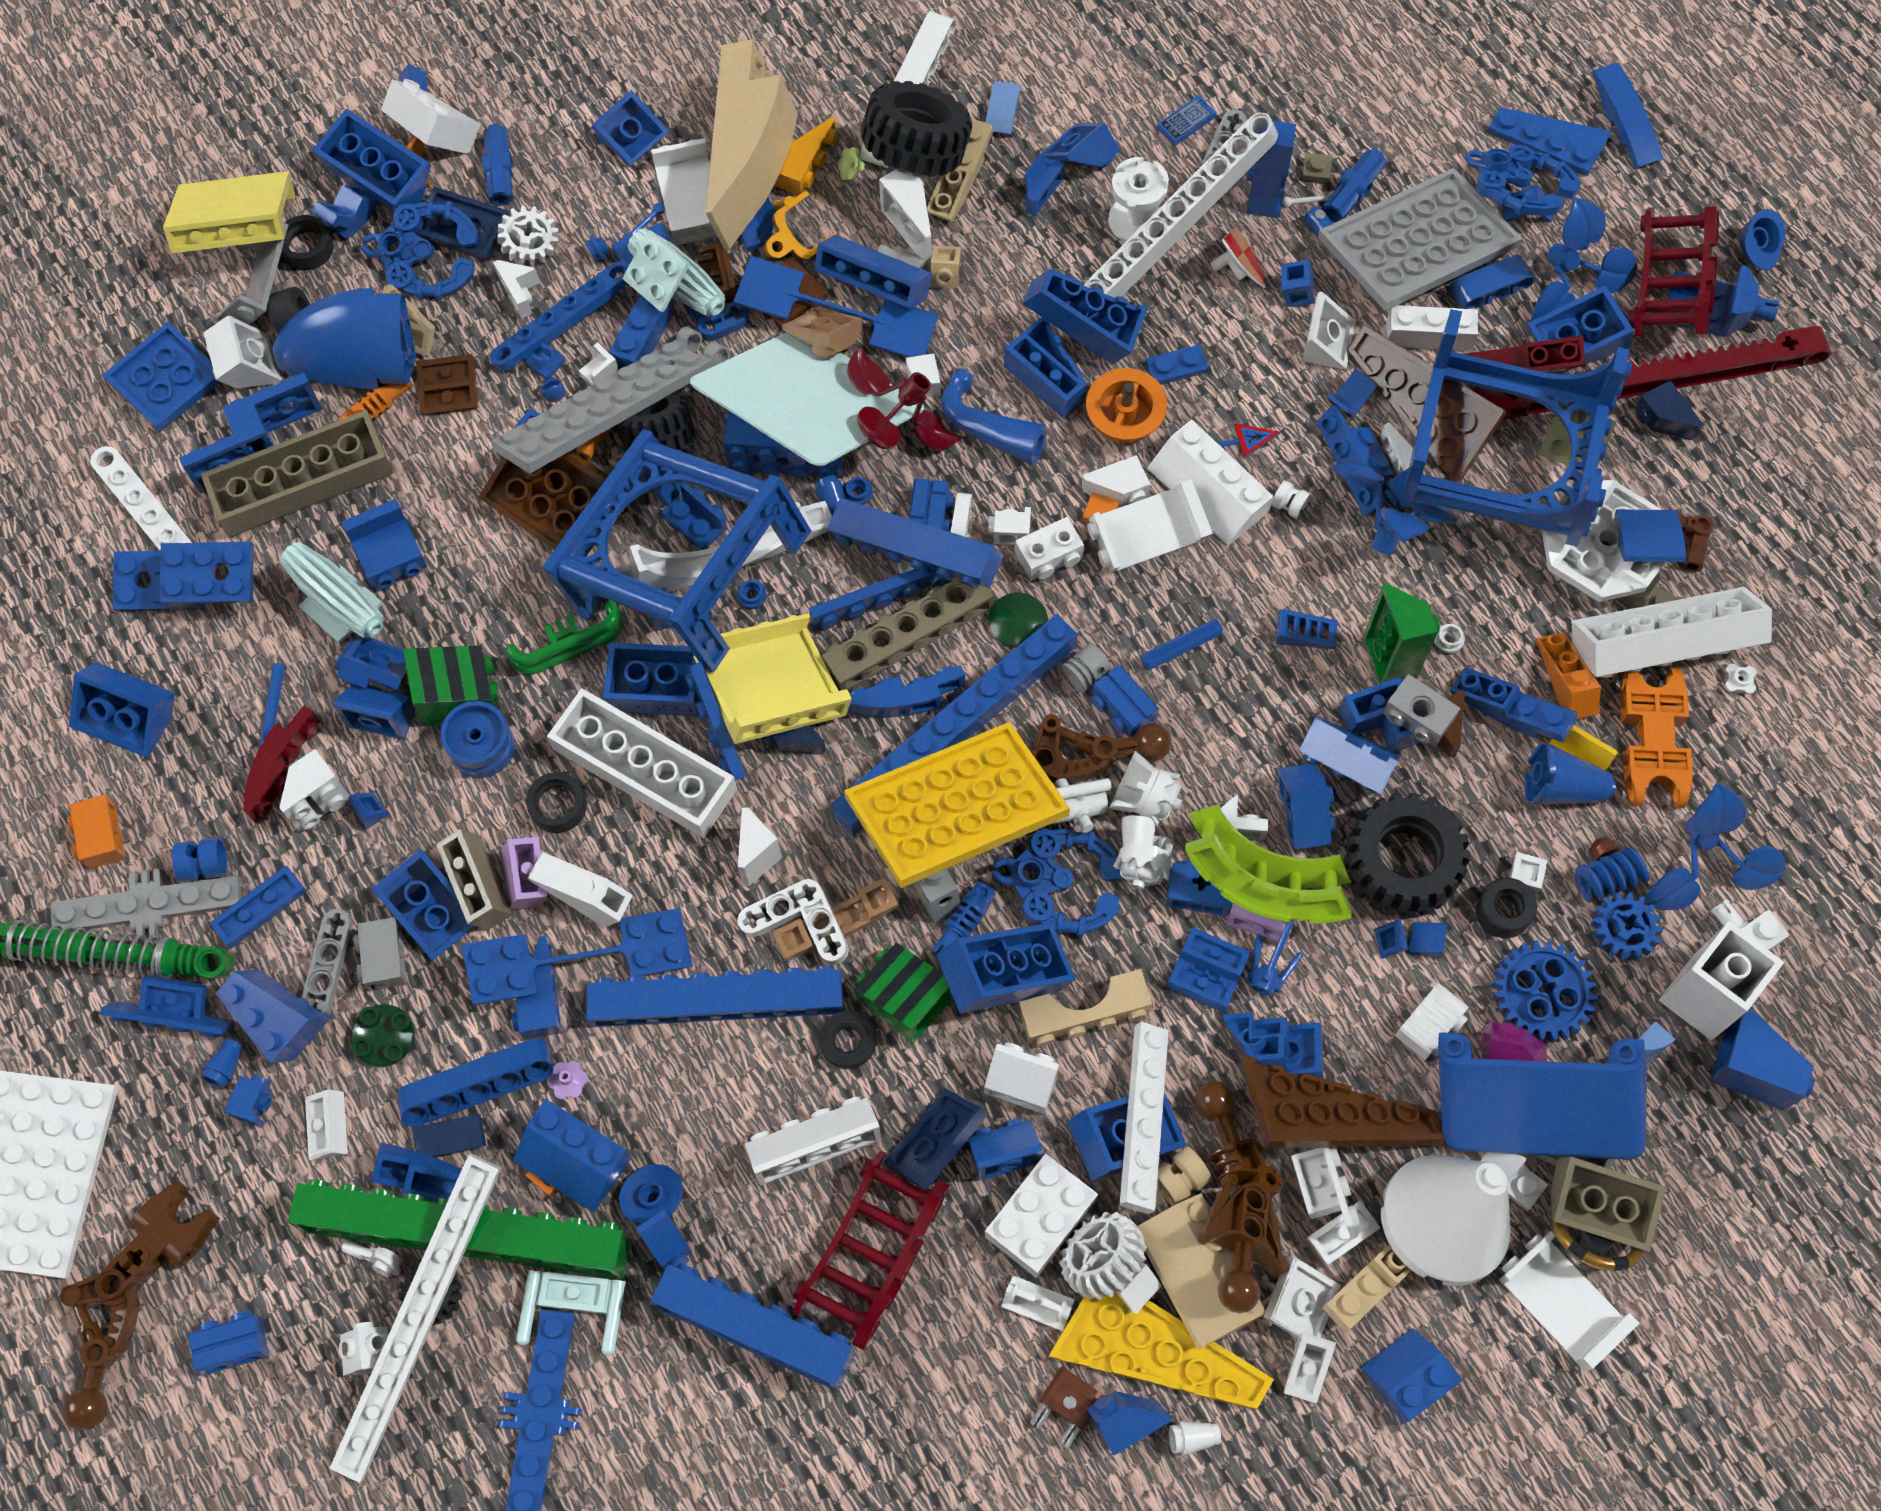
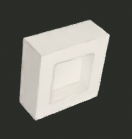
(1529, 870)

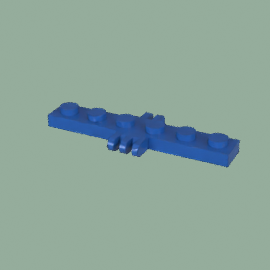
(540, 1412)

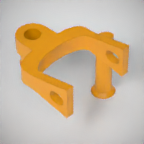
(784, 238)

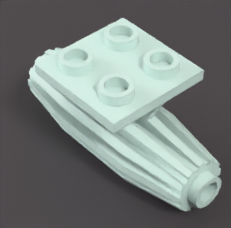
(665, 271)
(333, 594)

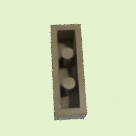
(473, 879)

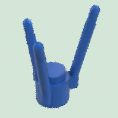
(1266, 977)

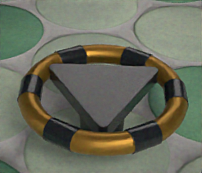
(1591, 1248)

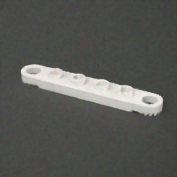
(137, 498)

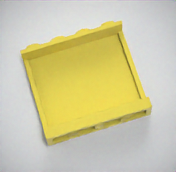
(228, 212)
(774, 681)

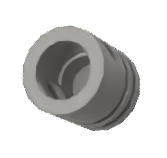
(1086, 668)

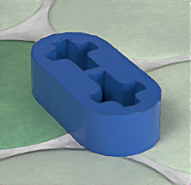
(723, 322)

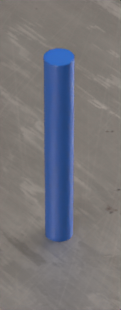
(272, 699)

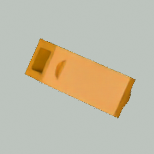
(805, 156)

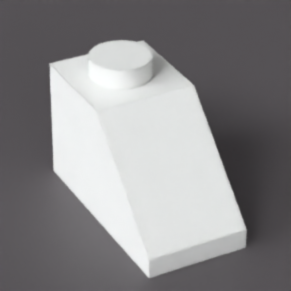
(1119, 481)

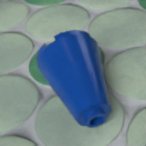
(1565, 779)

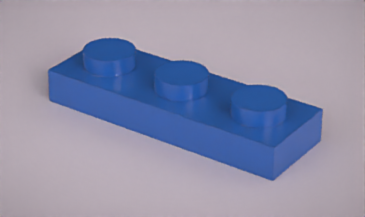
(258, 907)

